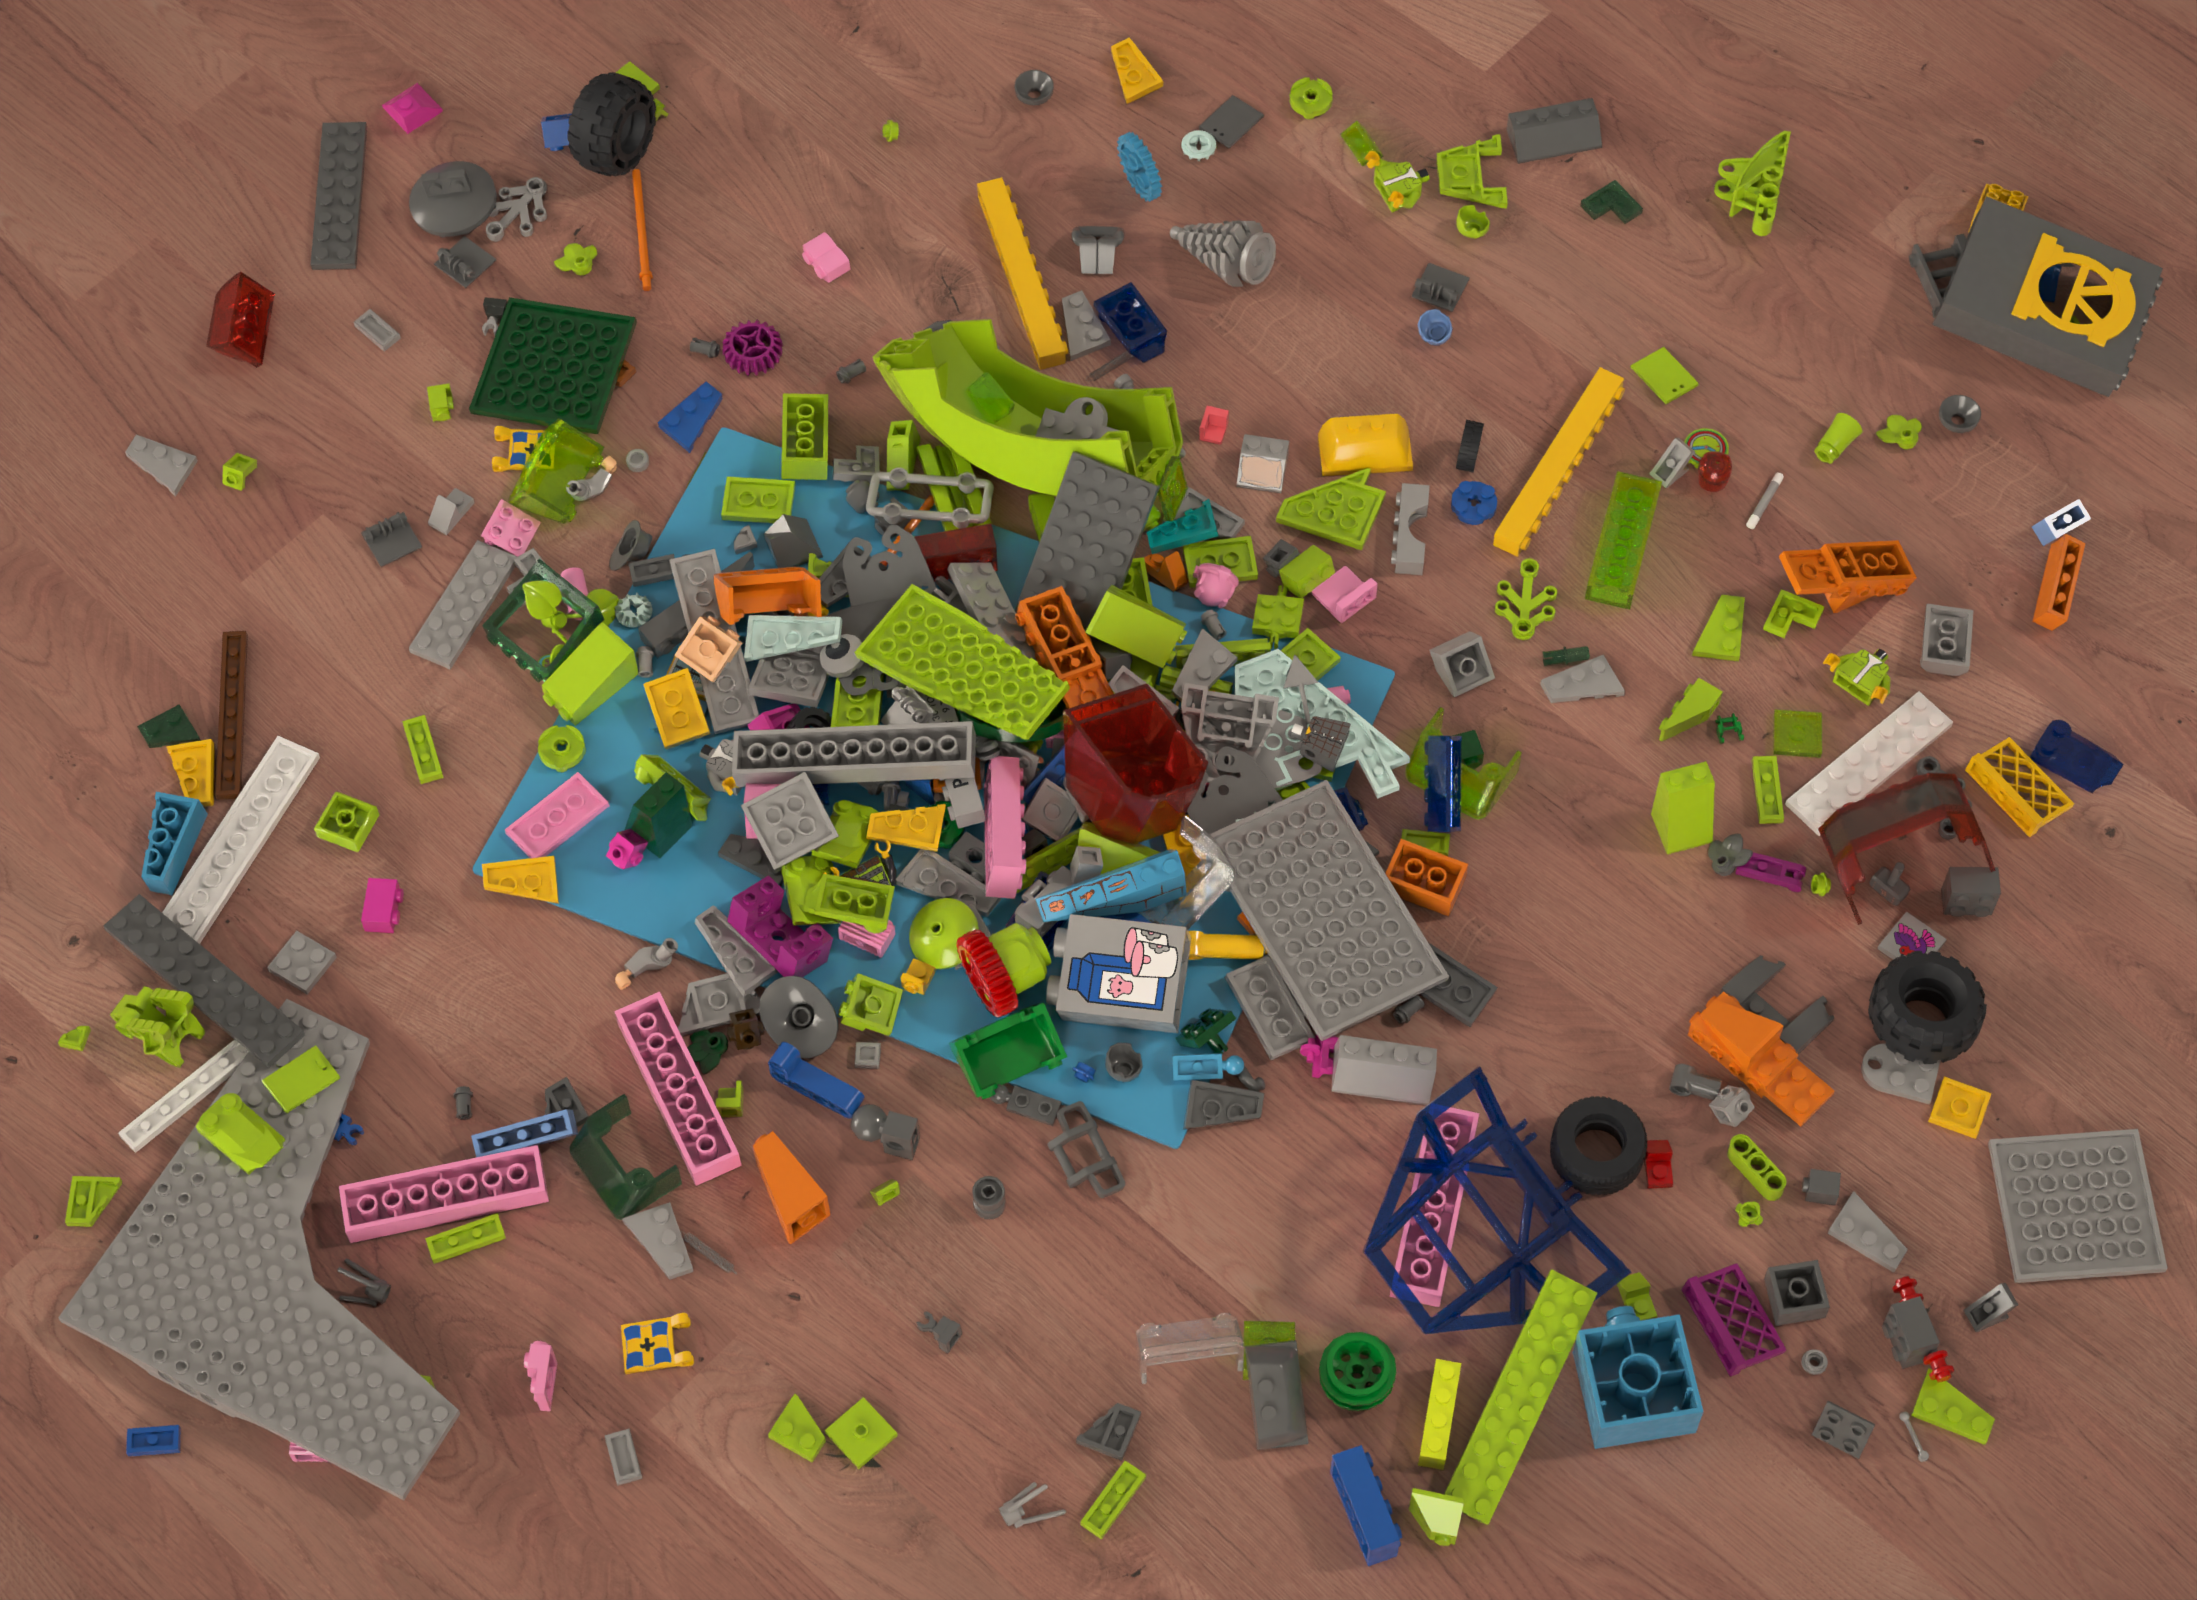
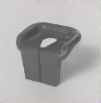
(1097, 255)

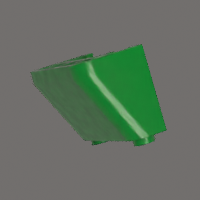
(1008, 1049)

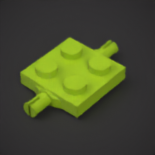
(1278, 616)

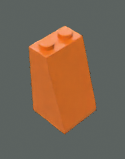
(792, 1190)

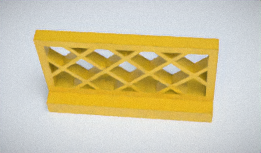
(2006, 793)

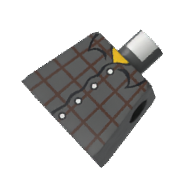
(1322, 740)

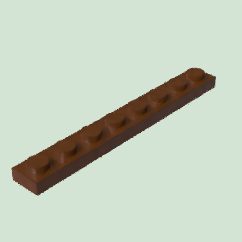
(231, 715)

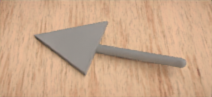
(1300, 676)

